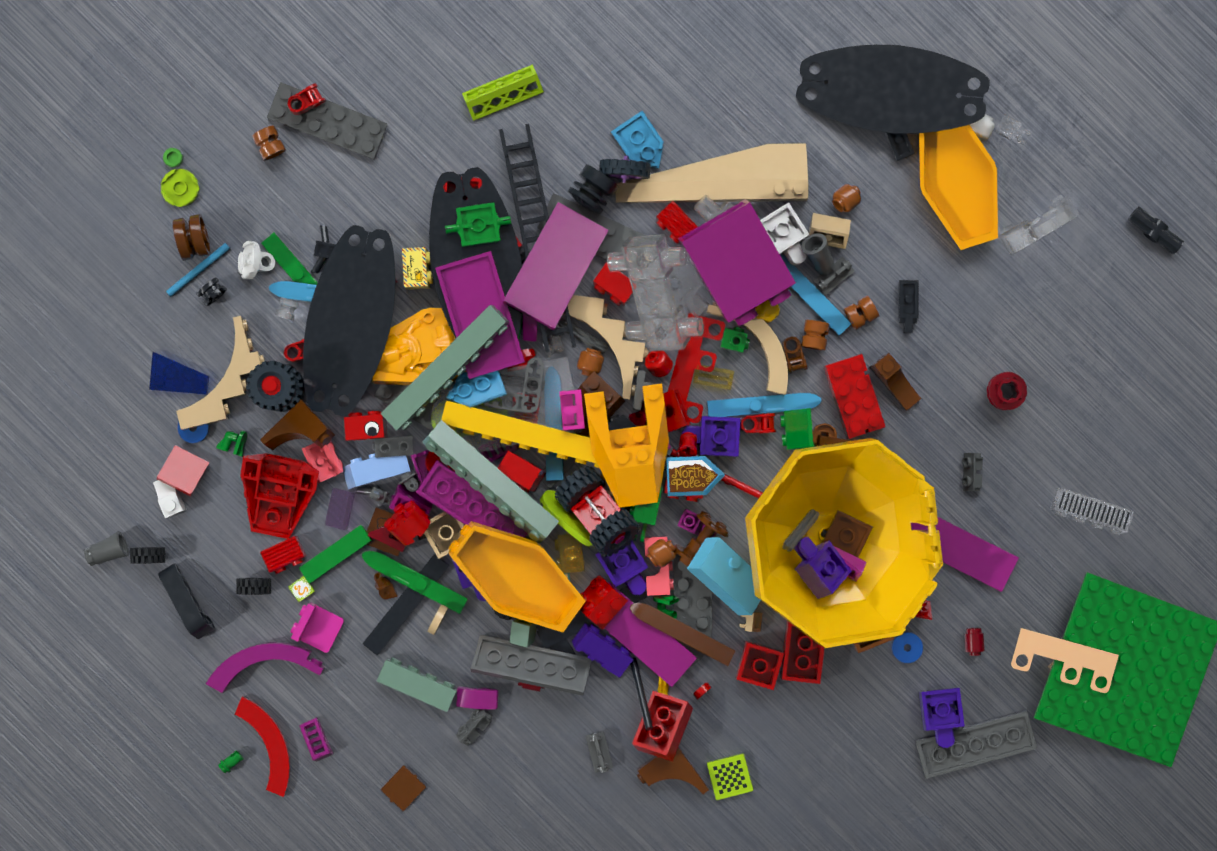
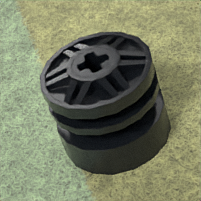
(593, 189)

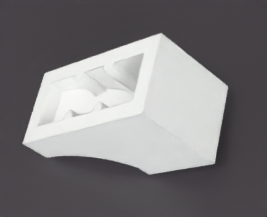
(169, 499)

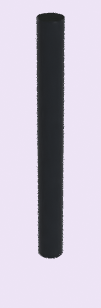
(641, 695)

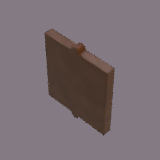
(403, 788)

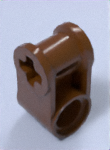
(794, 356)

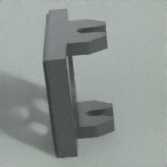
(638, 397)

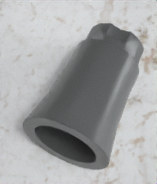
(818, 252)
(107, 549)

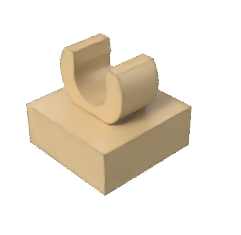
(753, 622)

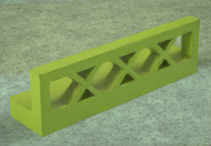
(504, 85)

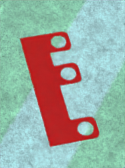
(687, 362)

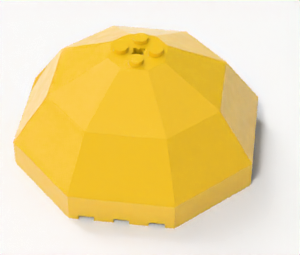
(900, 562)

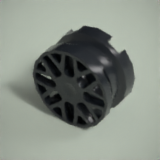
(211, 291)

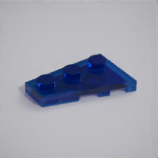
(176, 377)

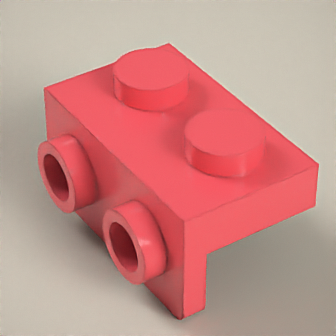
(323, 460)

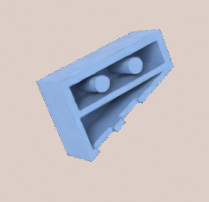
(374, 469)

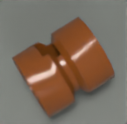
(269, 144)
(867, 309)
(815, 335)
(823, 430)

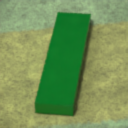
(335, 554)

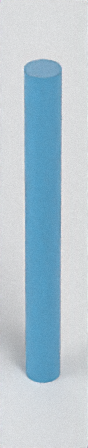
(198, 269)

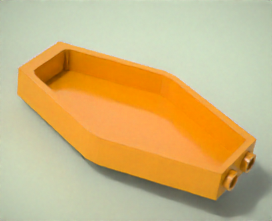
(960, 184)
(413, 347)
(516, 576)

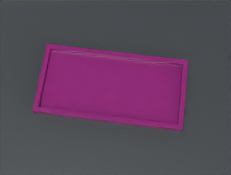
(555, 266)
(468, 290)

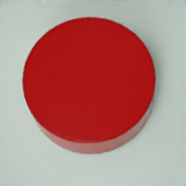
(702, 690)

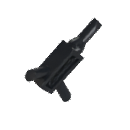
(323, 249)

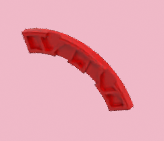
(274, 743)

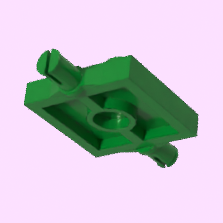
(478, 224)

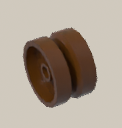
(191, 237)

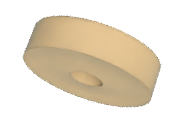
(437, 619)

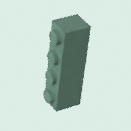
(417, 685)

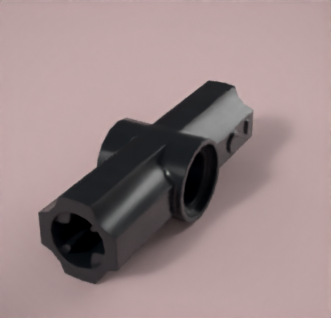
(1155, 230)

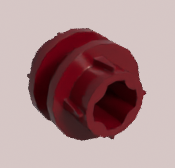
(995, 393)

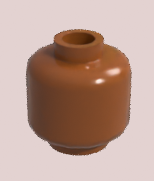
(846, 198)
(590, 361)
(661, 553)

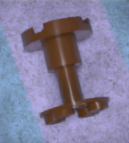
(687, 553)

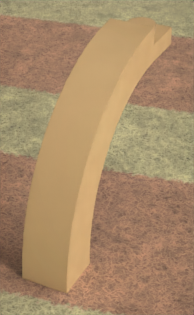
(772, 348)

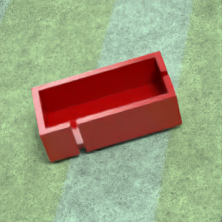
(854, 396)

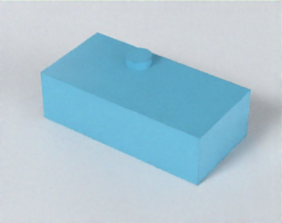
(725, 575)

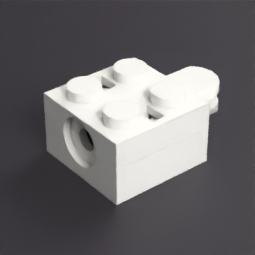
(786, 233)

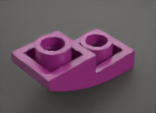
(691, 523)
(477, 698)

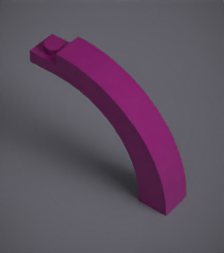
(236, 663)

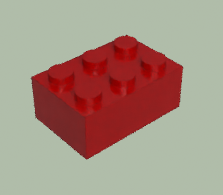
(801, 657)
(669, 722)

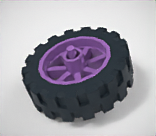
(625, 169)

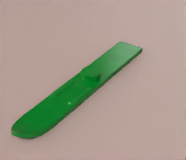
(287, 260)
(415, 580)

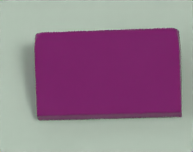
(529, 328)

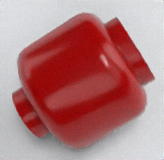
(658, 363)

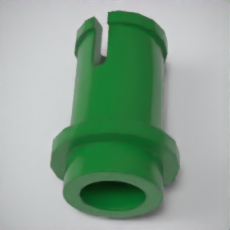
(232, 760)

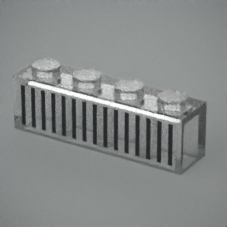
(1092, 510)

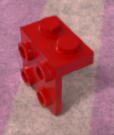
(601, 602)

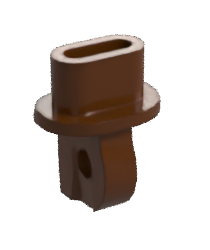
(385, 587)

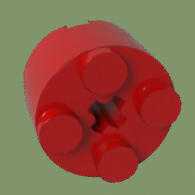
(407, 522)

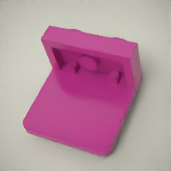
(317, 627)

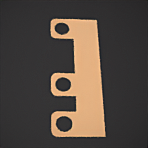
(1070, 653)

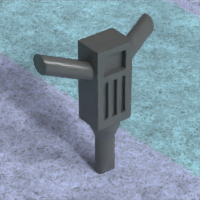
(375, 493)

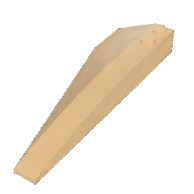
(752, 174)

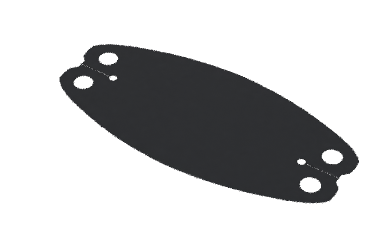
(892, 89)
(448, 247)
(349, 320)

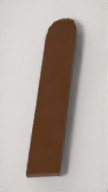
(683, 633)

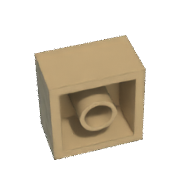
(442, 532)

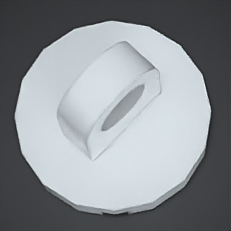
(250, 260)

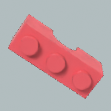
(659, 583)

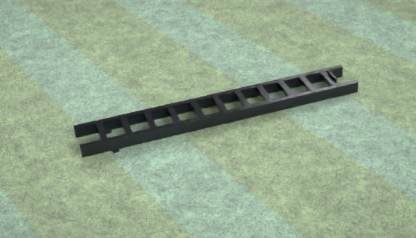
(559, 331)

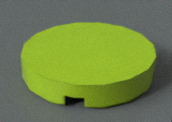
(180, 187)

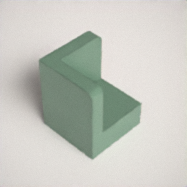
(522, 633)

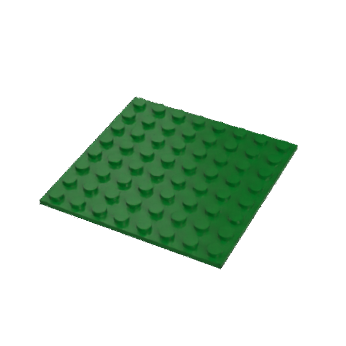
(1155, 677)

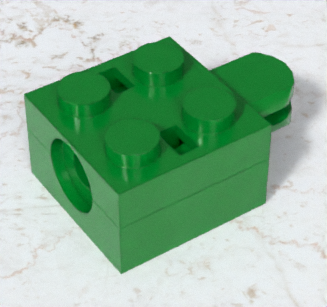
(645, 514)

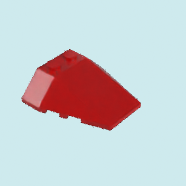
(276, 492)

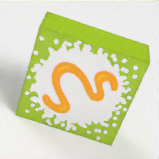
(301, 589)

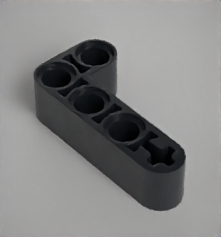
(187, 606)

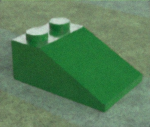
(797, 429)

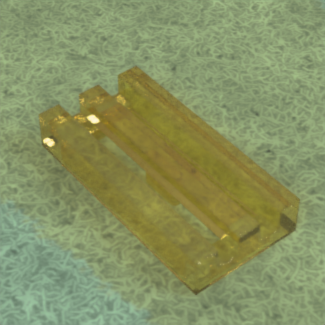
(729, 380)

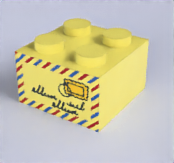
(416, 268)

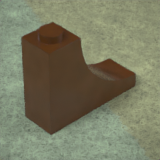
(892, 377)
(298, 424)
(662, 769)

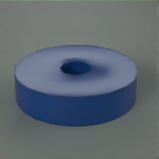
(196, 436)
(907, 656)

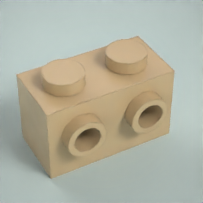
(833, 228)

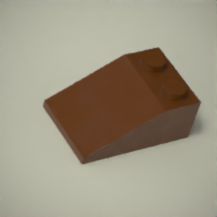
(613, 400)

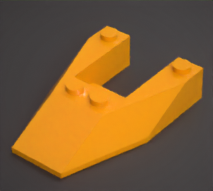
(633, 456)

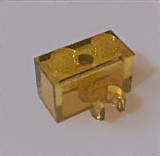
(570, 552)

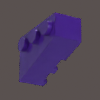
(602, 649)

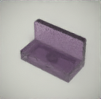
(340, 508)

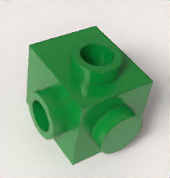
(735, 340)

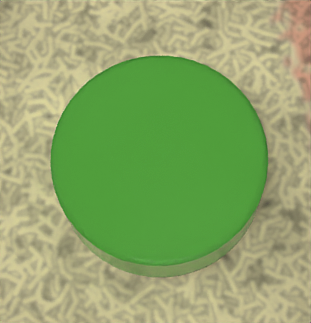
(173, 157)

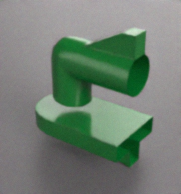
(240, 440)
(664, 600)

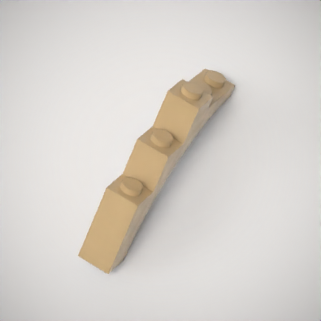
(627, 352)
(212, 407)

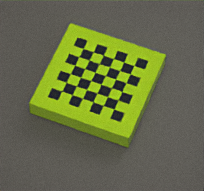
(729, 776)

